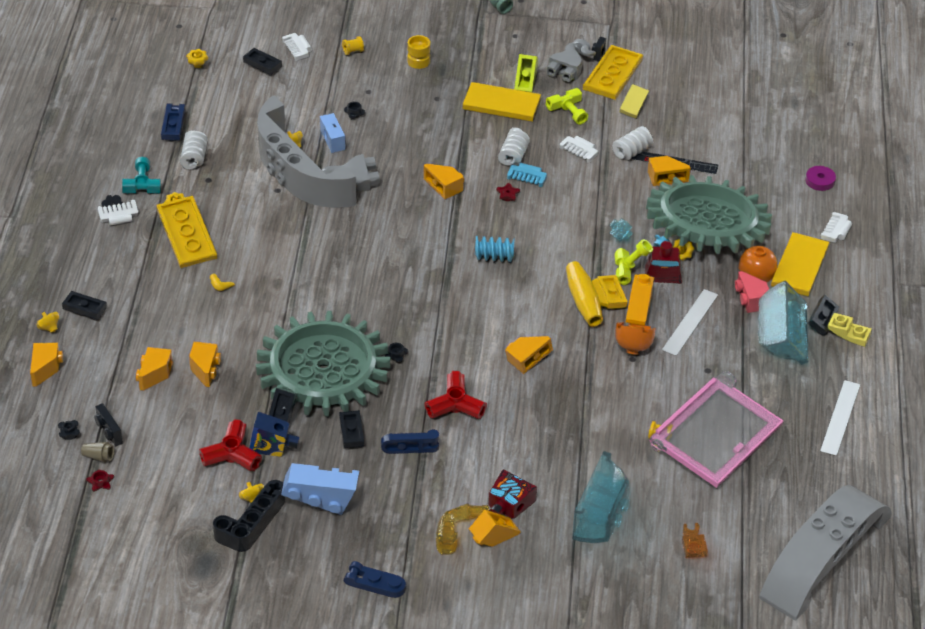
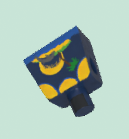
(271, 436)

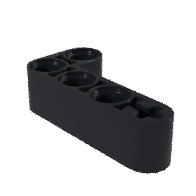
(245, 531)

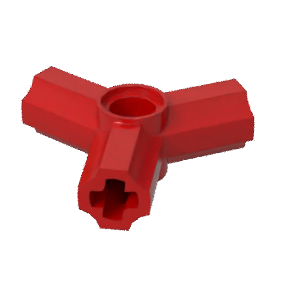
(455, 399)
(232, 449)

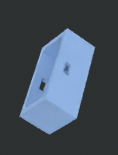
(333, 135)

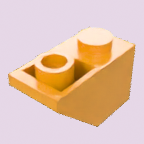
(204, 360)
(154, 367)

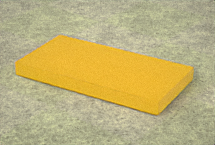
(613, 72)
(501, 101)
(186, 231)
(801, 262)

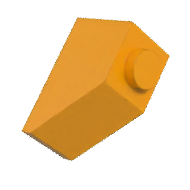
(665, 169)
(444, 179)
(528, 351)
(44, 362)
(493, 528)

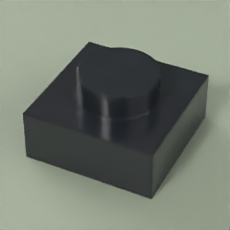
(599, 48)

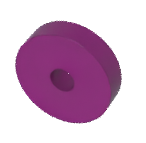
(820, 178)

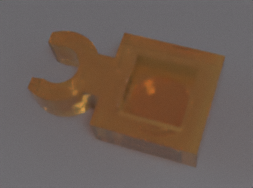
(693, 543)

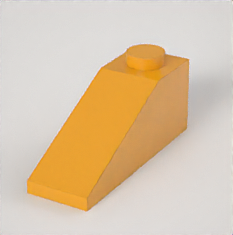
(640, 299)

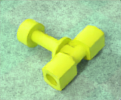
(567, 103)
(626, 262)

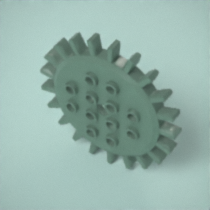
(708, 214)
(318, 384)

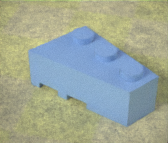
(320, 487)

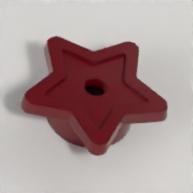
(507, 192)
(100, 475)

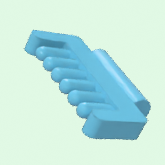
(527, 171)

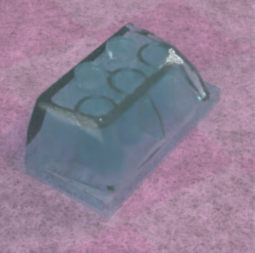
(784, 323)
(601, 503)

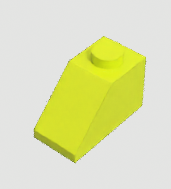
(526, 73)

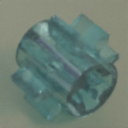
(620, 229)

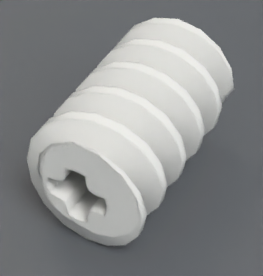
(633, 143)
(514, 147)
(193, 149)

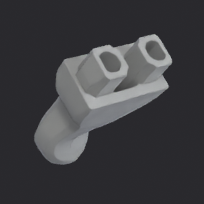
(569, 61)
(359, 167)

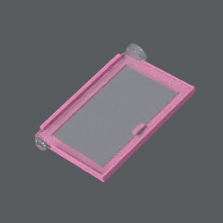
(715, 430)

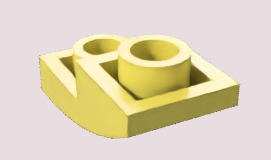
(634, 101)
(844, 327)

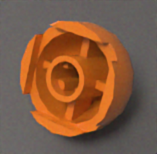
(758, 262)
(634, 337)

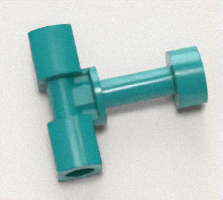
(141, 181)

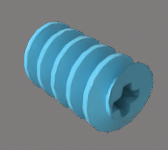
(494, 249)

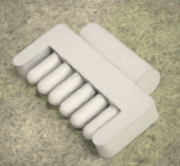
(297, 45)
(585, 148)
(120, 216)
(836, 228)

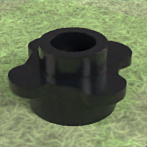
(354, 110)
(396, 352)
(68, 429)

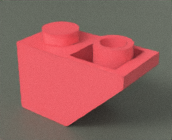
(750, 290)

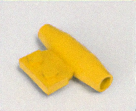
(592, 294)

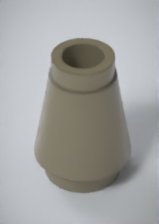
(99, 451)

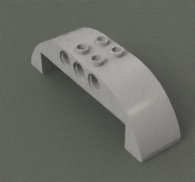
(295, 168)
(820, 547)

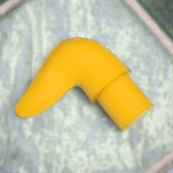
(218, 285)

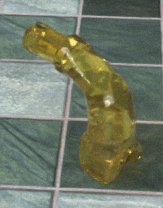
(446, 536)

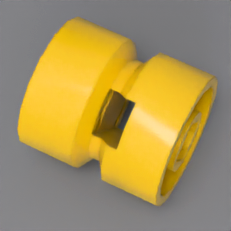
(418, 52)

